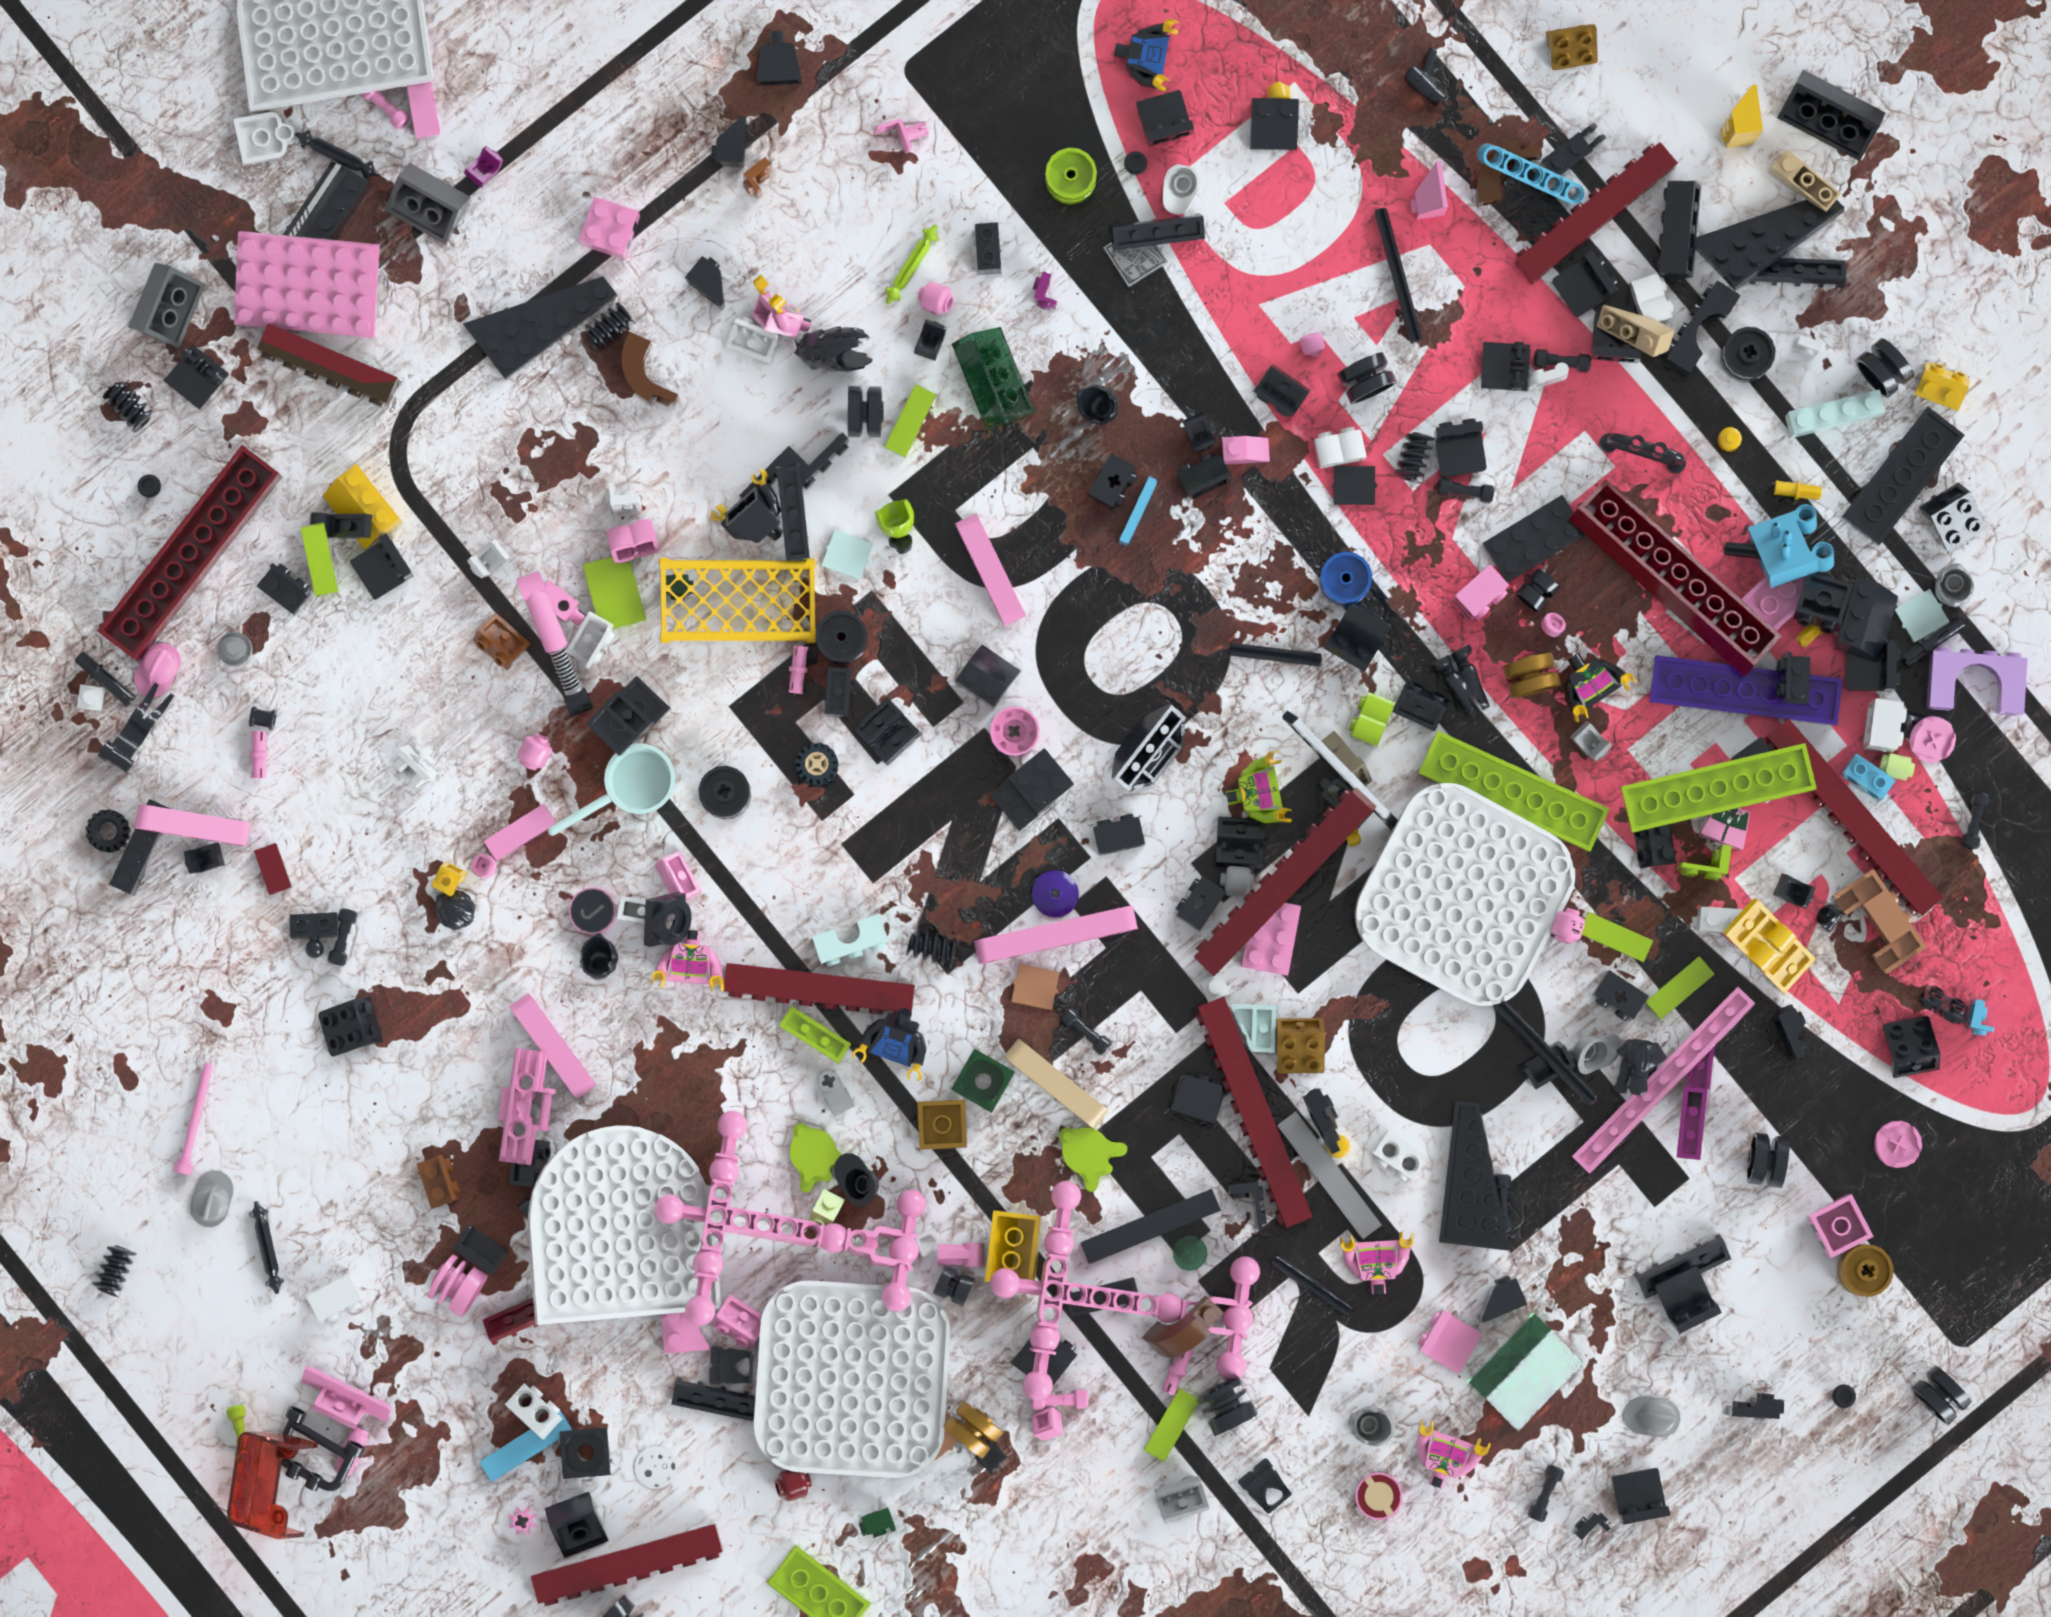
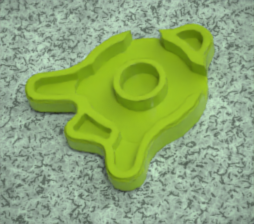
(1088, 1153)
(813, 1155)

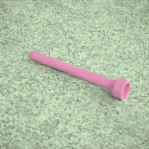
(183, 1165)

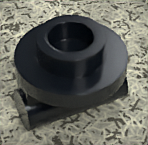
(1828, 917)

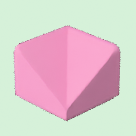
(1047, 1423)

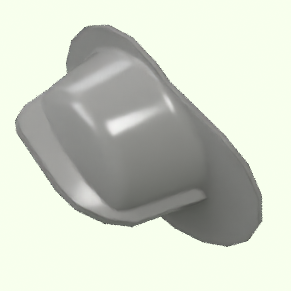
(1595, 1053)
(211, 1198)
(1652, 1416)

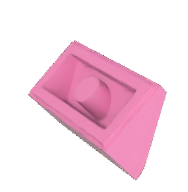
(677, 875)

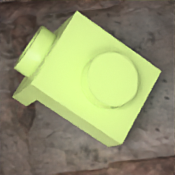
(826, 1208)

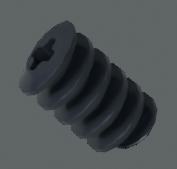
(608, 326)
(129, 406)
(1413, 457)
(932, 946)
(113, 1270)

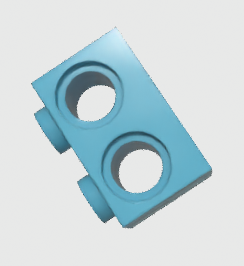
(1867, 777)

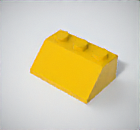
(1744, 121)
(357, 495)
(1014, 1244)

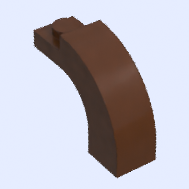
(1488, 179)
(633, 365)
(1186, 1333)

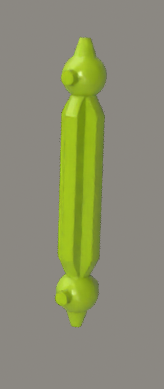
(911, 264)

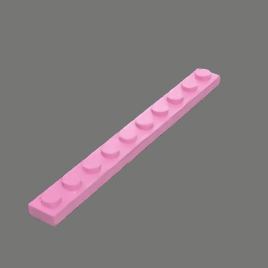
(1664, 1080)

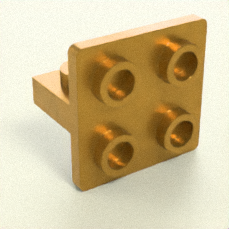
(1573, 46)

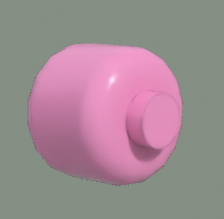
(1312, 344)

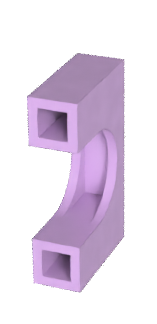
(2008, 671)

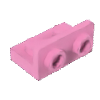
(738, 1322)

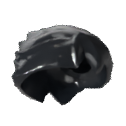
(1097, 404)
(454, 910)
(598, 957)

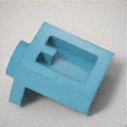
(1977, 1014)

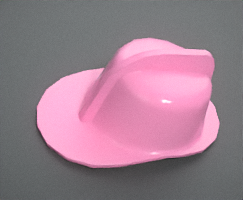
(159, 666)

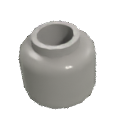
(1237, 881)

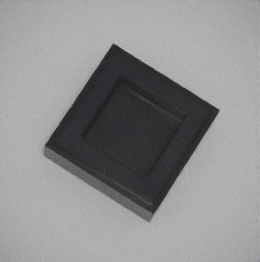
(992, 1459)

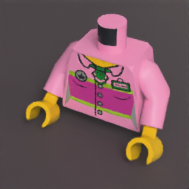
(776, 314)
(689, 964)
(1377, 1260)
(1446, 1454)

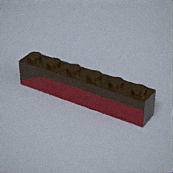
(328, 365)

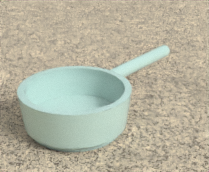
(634, 782)

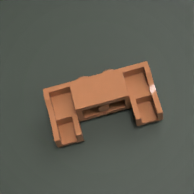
(1886, 916)

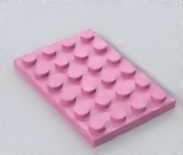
(306, 284)

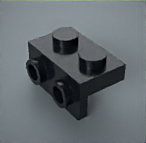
(1281, 391)
(1655, 847)

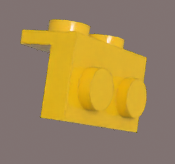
(1942, 386)

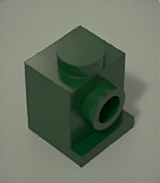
(678, 587)
(877, 1523)

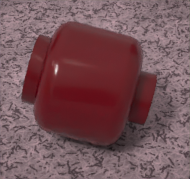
(792, 1485)

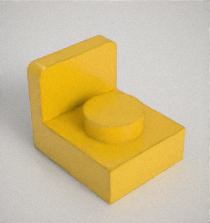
(448, 878)

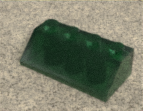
(993, 377)

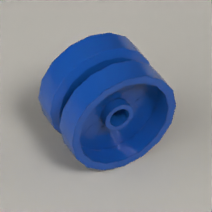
(1342, 592)

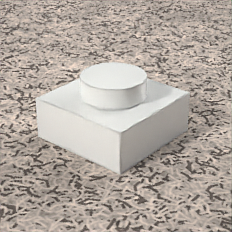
(1808, 345)
(90, 698)
(1214, 987)

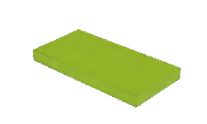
(815, 1588)

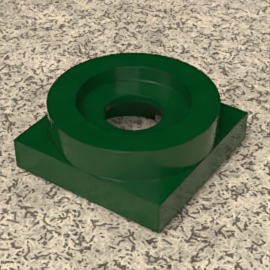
(977, 1064)

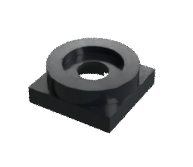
(656, 913)
(571, 1463)

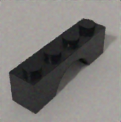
(1717, 304)
(135, 858)

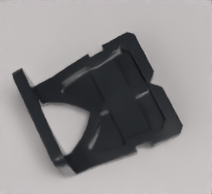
(724, 1363)
(1259, 1480)

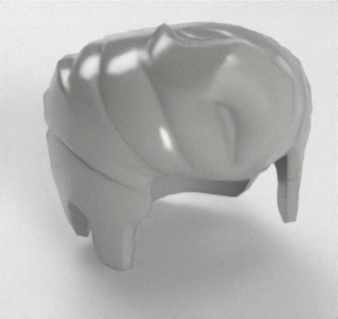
(1954, 585)
(1372, 1426)

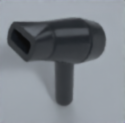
(1420, 79)

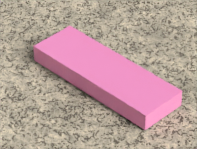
(520, 832)

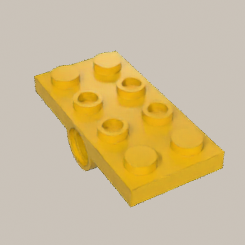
(1769, 945)

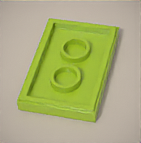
(614, 592)

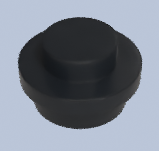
(1135, 163)
(149, 486)
(1843, 1396)

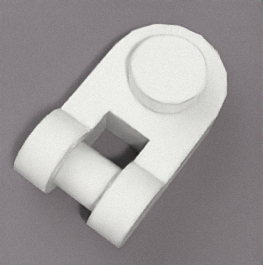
(1540, 378)

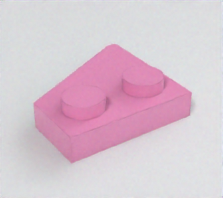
(681, 1334)

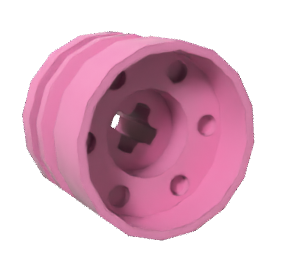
(1028, 731)
(457, 1285)

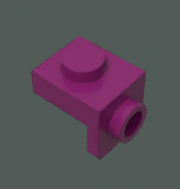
(484, 166)
(1041, 286)

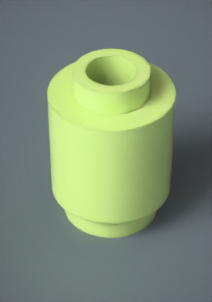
(1897, 766)

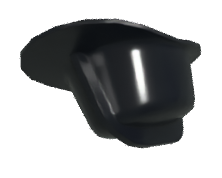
(856, 1179)

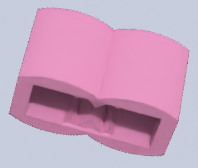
(632, 540)

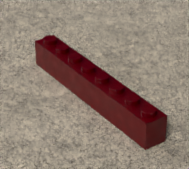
(1596, 212)
(817, 988)
(627, 1563)

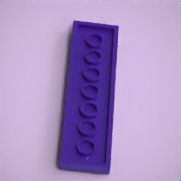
(1726, 690)

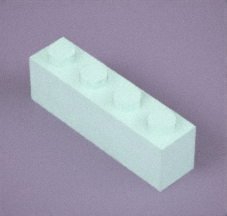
(1835, 413)

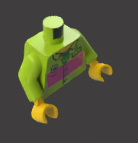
(1260, 791)

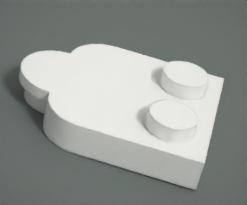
(263, 137)

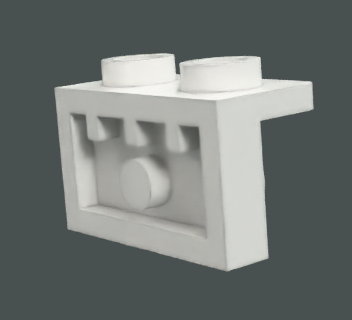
(623, 503)

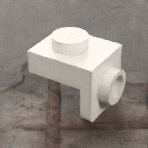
(488, 559)

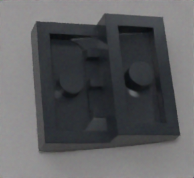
(887, 731)
(1240, 842)

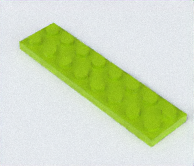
(1718, 788)
(1515, 789)

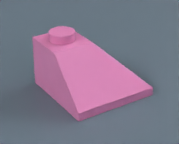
(1430, 196)

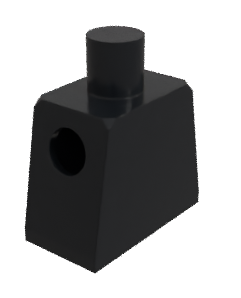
(778, 62)

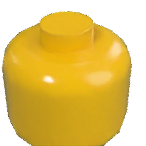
(1278, 90)
(1729, 439)
(1344, 1147)

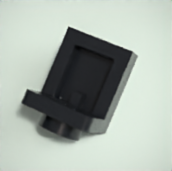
(930, 340)
(1199, 432)
(204, 858)
(1794, 891)
(1585, 1525)

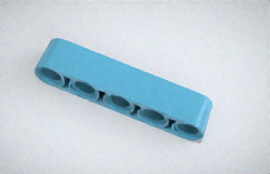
(1521, 169)

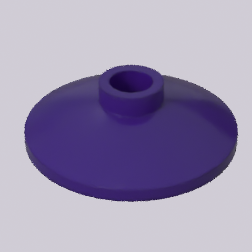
(1055, 906)

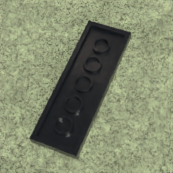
(1903, 476)

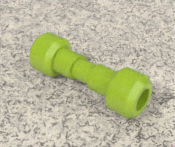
(236, 1415)

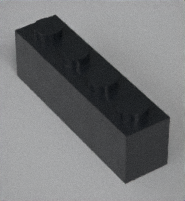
(1679, 229)

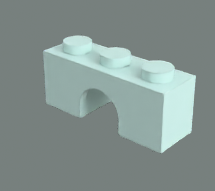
(871, 936)

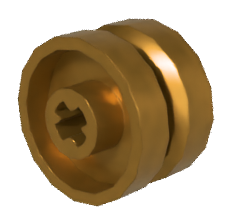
(1531, 675)
(1879, 1270)
(973, 1428)

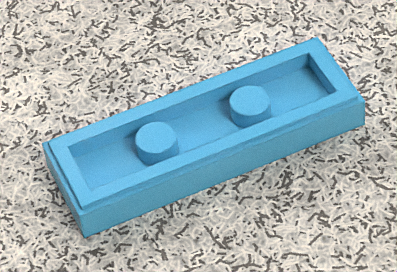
(1138, 511)

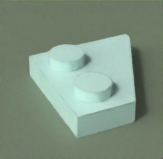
(1257, 1025)

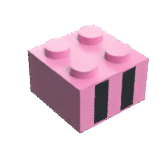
(609, 228)
(1480, 593)
(1839, 1226)

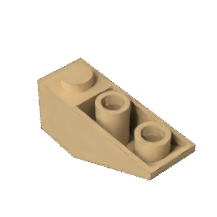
(1804, 181)
(1636, 330)

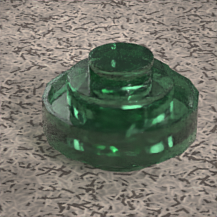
(1189, 1253)

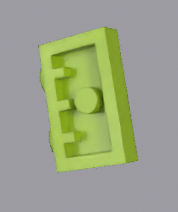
(1720, 859)

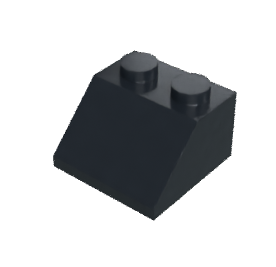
(1274, 124)
(1203, 477)
(987, 676)
(1502, 1299)
(576, 1524)

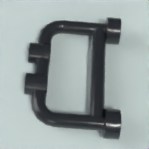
(1674, 460)
(313, 1480)

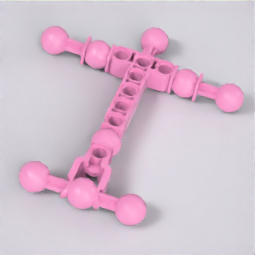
(830, 1237)
(1166, 1307)

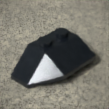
(1149, 748)

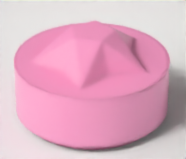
(1553, 624)
(484, 865)

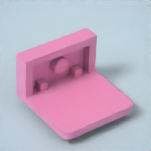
(1449, 1341)

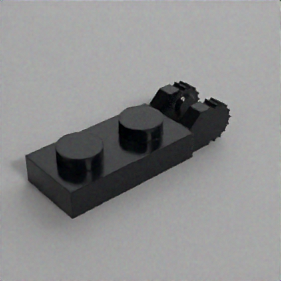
(1572, 151)

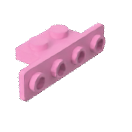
(343, 1401)

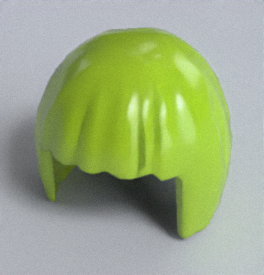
(895, 518)

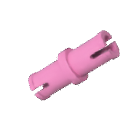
(798, 669)
(258, 754)
(1176, 1372)

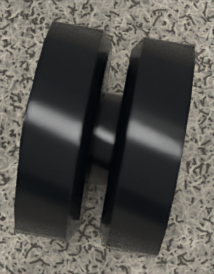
(1734, 358)
(1884, 367)
(1366, 375)
(865, 411)
(844, 651)
(725, 778)
(1768, 1160)
(1944, 1391)

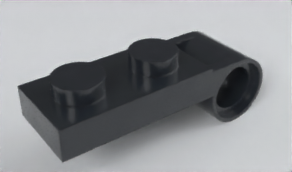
(344, 525)

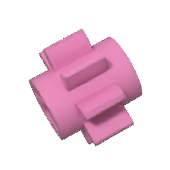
(520, 1527)

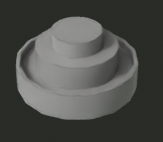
(235, 649)

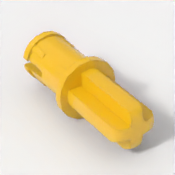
(1797, 490)
(1808, 635)

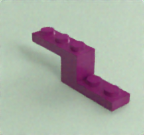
(1694, 1108)

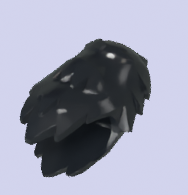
(832, 349)

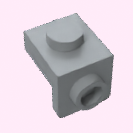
(1590, 741)

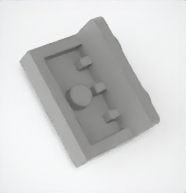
(1181, 1499)

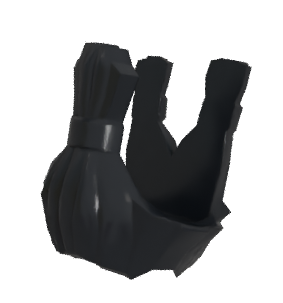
(1639, 1062)

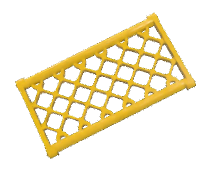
(744, 565)

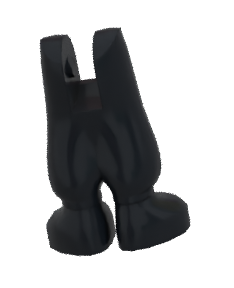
(1464, 682)

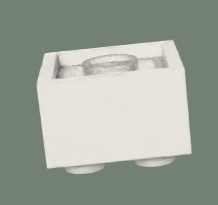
(1884, 725)

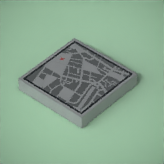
(1136, 263)

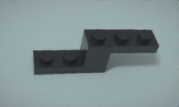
(808, 472)

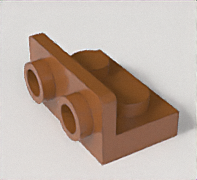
(758, 173)
(500, 641)
(438, 1181)

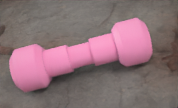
(397, 117)
(1078, 1399)

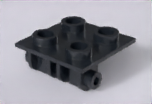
(1505, 366)
(196, 377)
(1954, 1008)

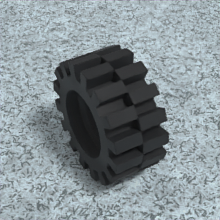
(122, 831)

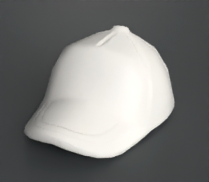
(1180, 188)

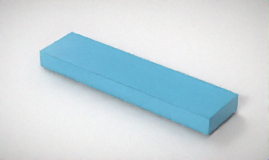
(520, 1450)

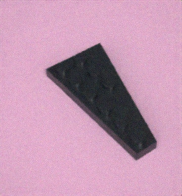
(1755, 244)
(528, 329)
(1471, 1196)

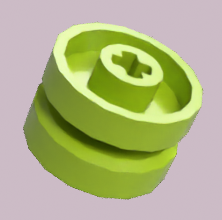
(1068, 162)

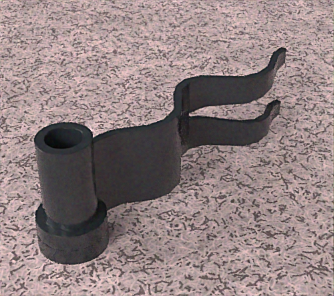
(134, 732)

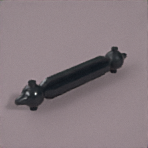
(337, 154)
(266, 1247)

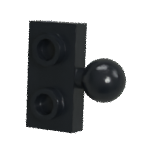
(313, 927)

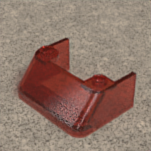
(256, 1483)

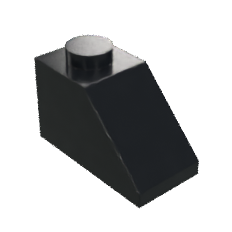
(731, 145)
(707, 280)

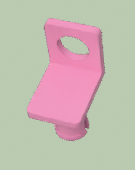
(904, 133)

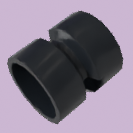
(1536, 592)
(961, 1290)

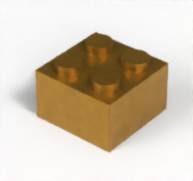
(942, 1124)

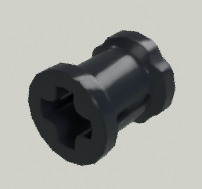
(262, 718)

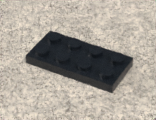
(1533, 539)

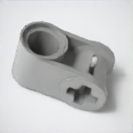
(836, 1096)

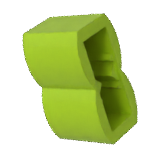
(1372, 719)

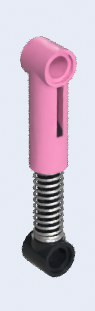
(554, 641)

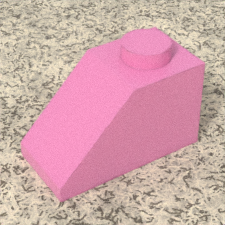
(1245, 450)

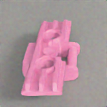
(516, 1106)

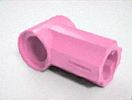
(967, 1254)

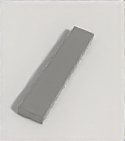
(1329, 1175)

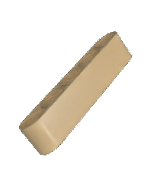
(1056, 1083)

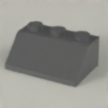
(427, 203)
(167, 305)

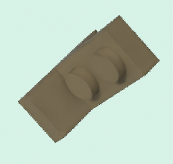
(1347, 757)

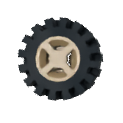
(811, 758)

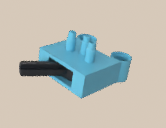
(1782, 547)

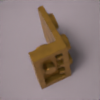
(1300, 1045)

